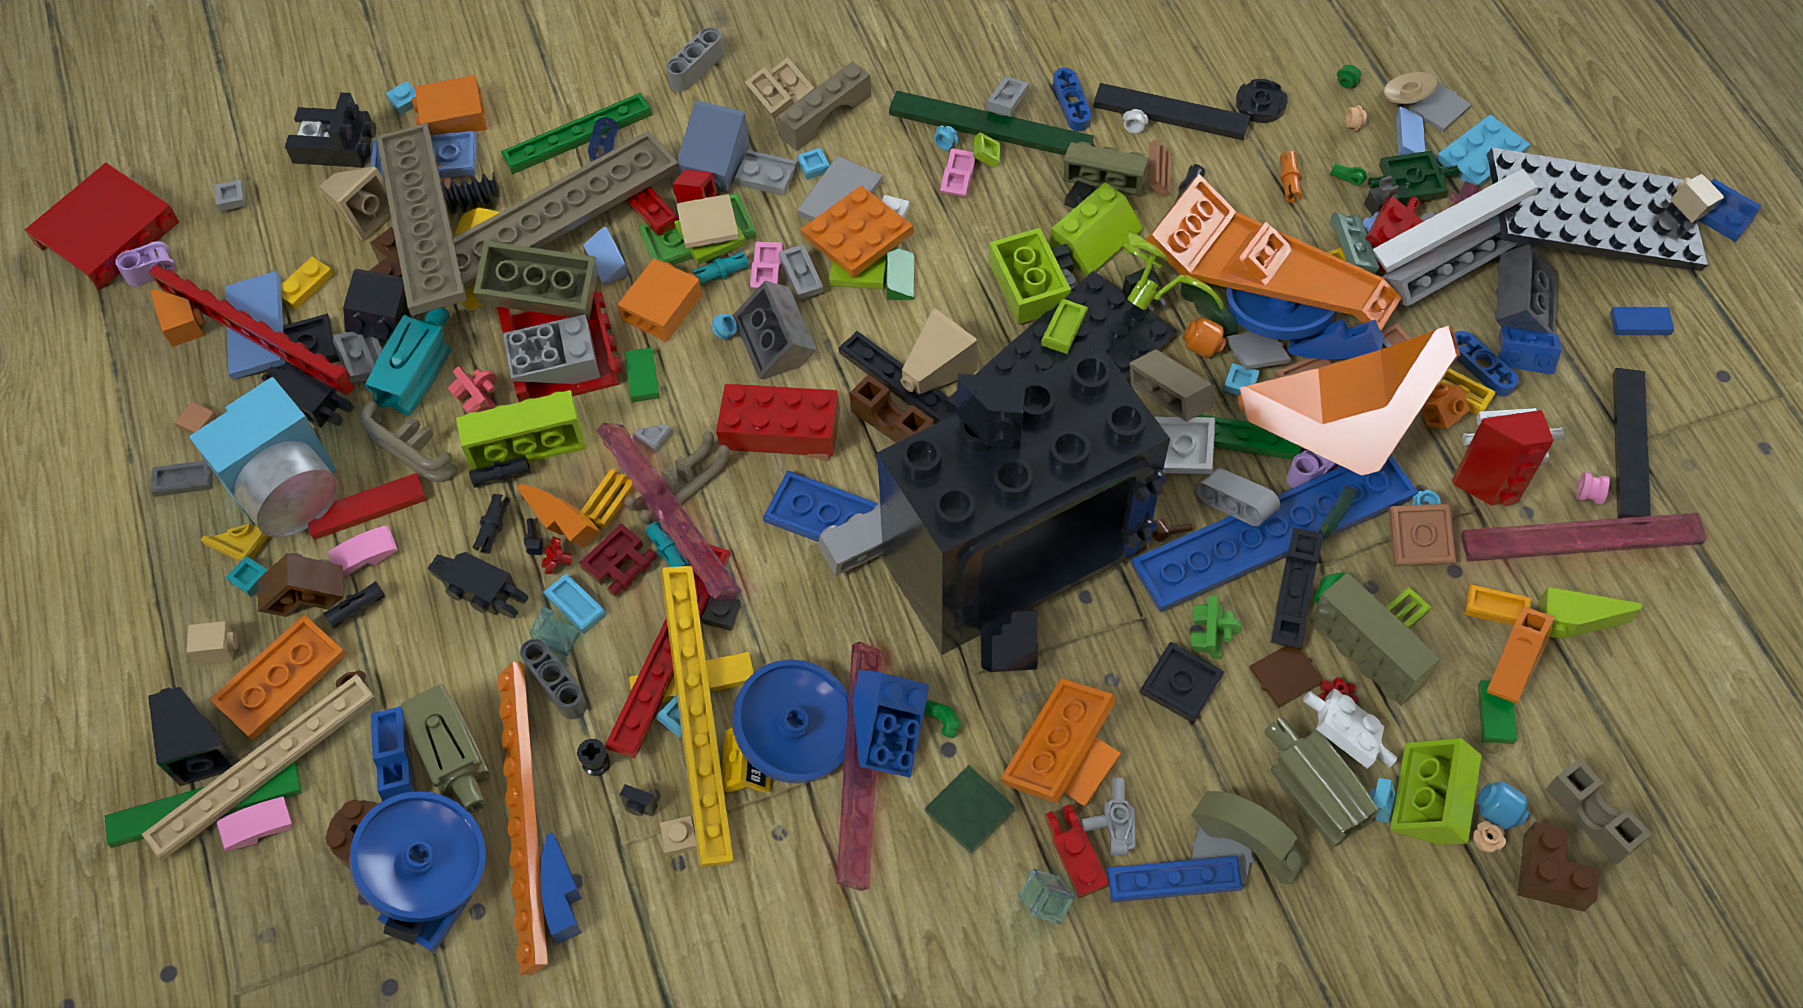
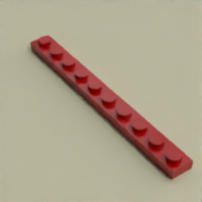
(257, 332)

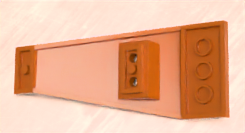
(1233, 251)

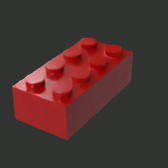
(778, 419)

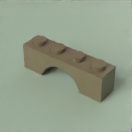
(801, 121)

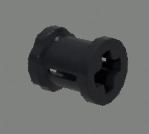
(585, 755)

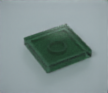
(969, 809)

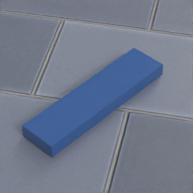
(1174, 879)

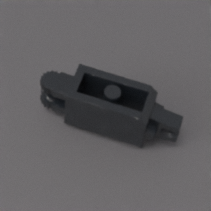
(311, 396)
(478, 583)

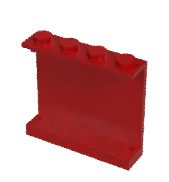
(102, 221)
(603, 343)

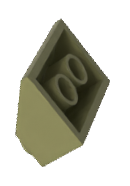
(1101, 165)

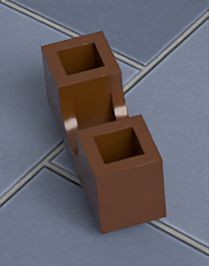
(874, 405)

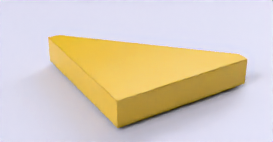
(237, 541)

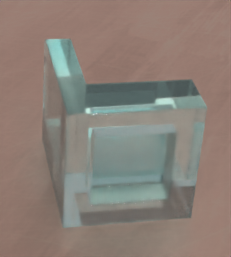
(556, 634)
(1046, 896)

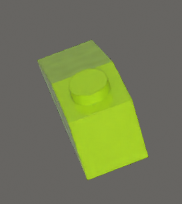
(1584, 613)

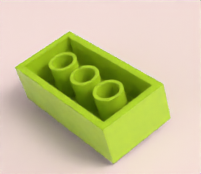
(529, 428)

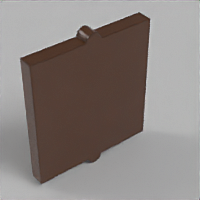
(1286, 675)

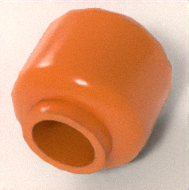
(1204, 337)

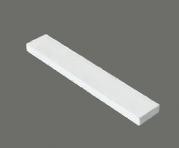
(1455, 220)

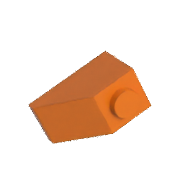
(177, 317)

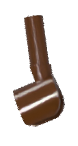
(1163, 532)

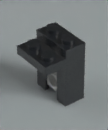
(332, 135)

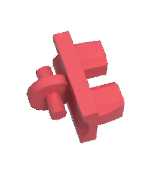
(476, 387)

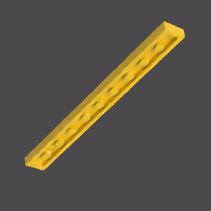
(696, 718)

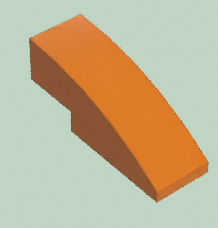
(560, 516)

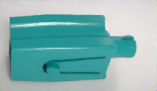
(410, 362)

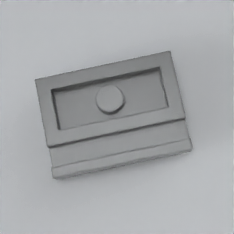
(765, 172)
(357, 354)

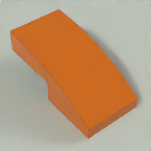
(1092, 771)

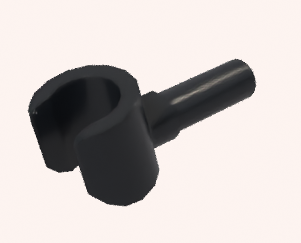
(533, 545)

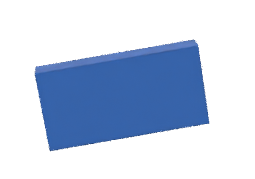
(1642, 321)

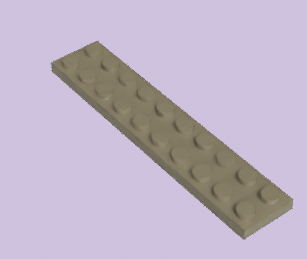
(569, 201)
(420, 220)

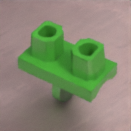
(1217, 627)

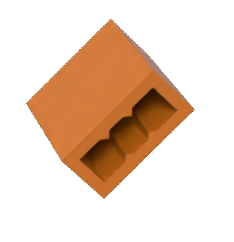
(450, 106)
(660, 299)

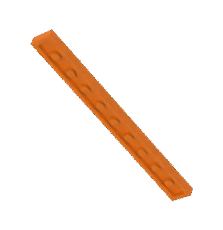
(522, 820)

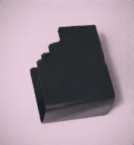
(1010, 640)

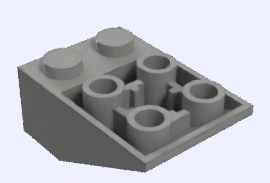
(553, 352)

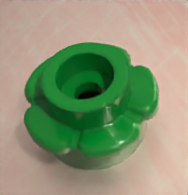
(1349, 76)

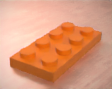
(278, 677)
(1058, 740)

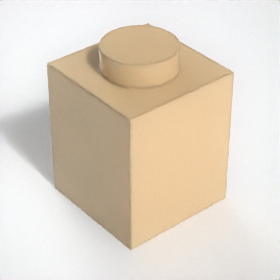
(1696, 197)
(211, 643)

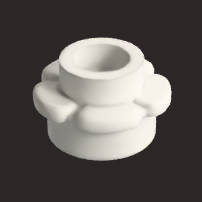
(1135, 121)

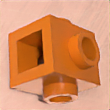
(1445, 406)

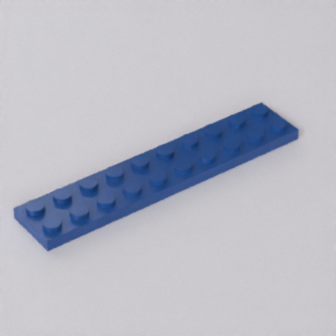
(1237, 548)

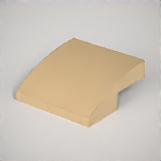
(779, 86)
(707, 221)

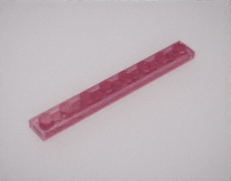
(669, 512)
(1583, 537)
(857, 789)

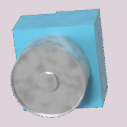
(270, 460)

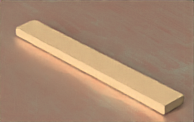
(258, 767)

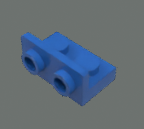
(1732, 213)
(1529, 349)

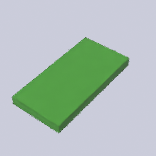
(671, 247)

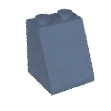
(715, 143)

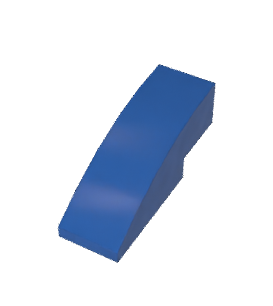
(1339, 341)
(392, 753)
(558, 892)

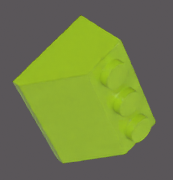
(1096, 229)
(1028, 274)
(1436, 791)

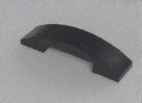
(1296, 588)

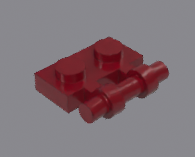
(611, 554)

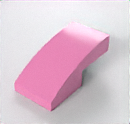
(958, 173)
(766, 263)
(364, 548)
(253, 822)

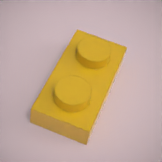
(304, 282)

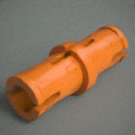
(1291, 176)

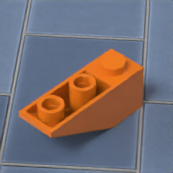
(1521, 654)

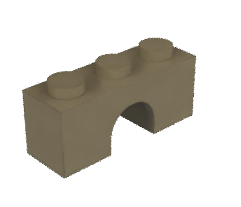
(1579, 795)

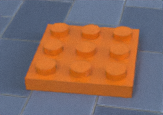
(857, 231)

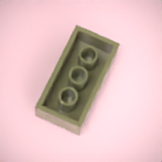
(536, 280)
(1374, 639)

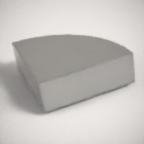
(653, 437)

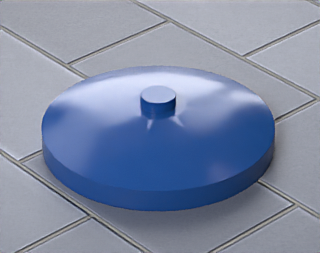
(1275, 316)
(792, 721)
(417, 856)

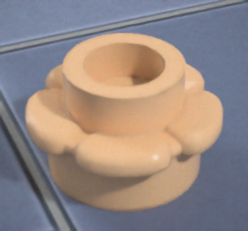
(1355, 117)
(1486, 844)

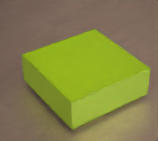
(986, 150)

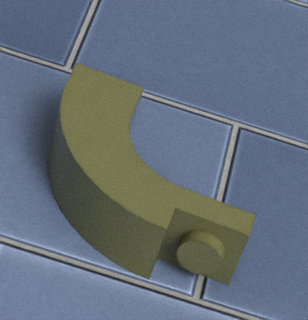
(1253, 826)

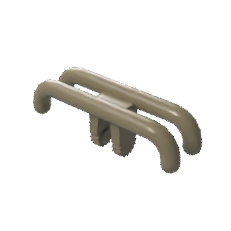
(406, 444)
(681, 480)

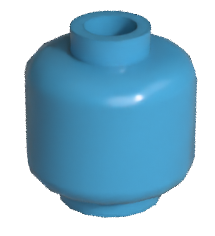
(1502, 805)

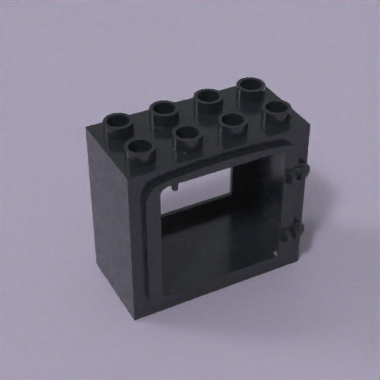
(1015, 525)

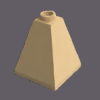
(359, 199)
(939, 355)

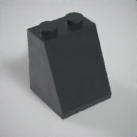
(186, 740)

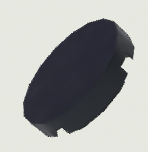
(1261, 100)

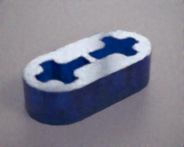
(597, 138)

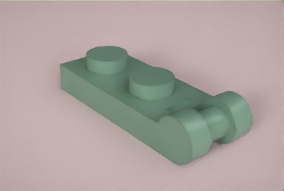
(1353, 242)

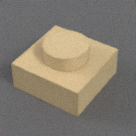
(678, 836)

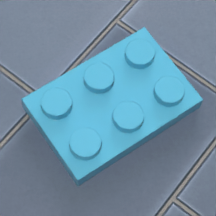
(1472, 148)

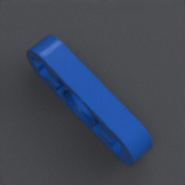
(1070, 108)
(1480, 351)

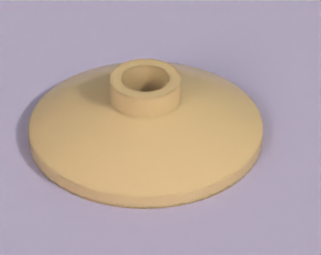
(1410, 87)

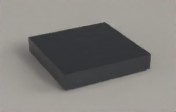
(315, 334)
(1182, 682)

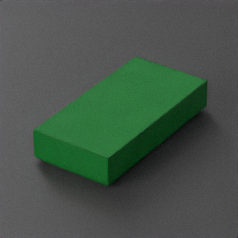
(642, 374)
(1496, 717)

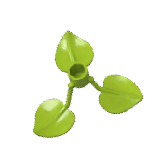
(1145, 288)

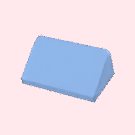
(1409, 132)
(607, 256)

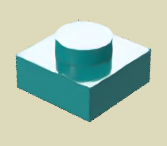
(246, 576)

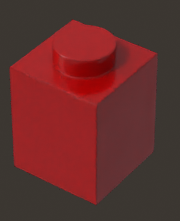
(694, 186)

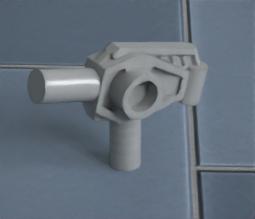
(1118, 818)

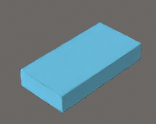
(575, 603)

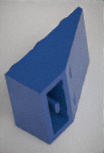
(888, 721)

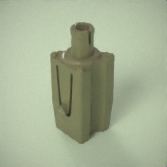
(447, 746)
(1320, 783)

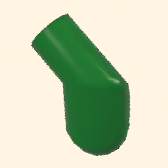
(1353, 175)
(946, 715)

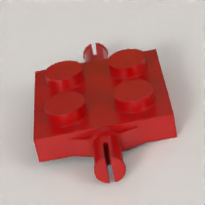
(1392, 221)

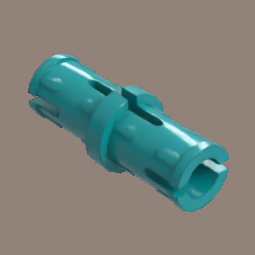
(721, 268)
(666, 546)

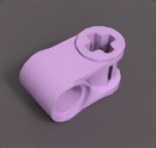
(137, 262)
(1312, 465)

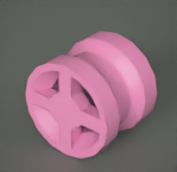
(1592, 488)

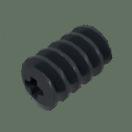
(471, 193)

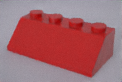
(1504, 457)

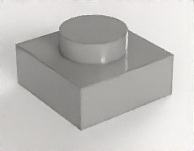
(230, 195)

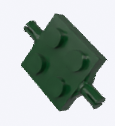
(1416, 176)

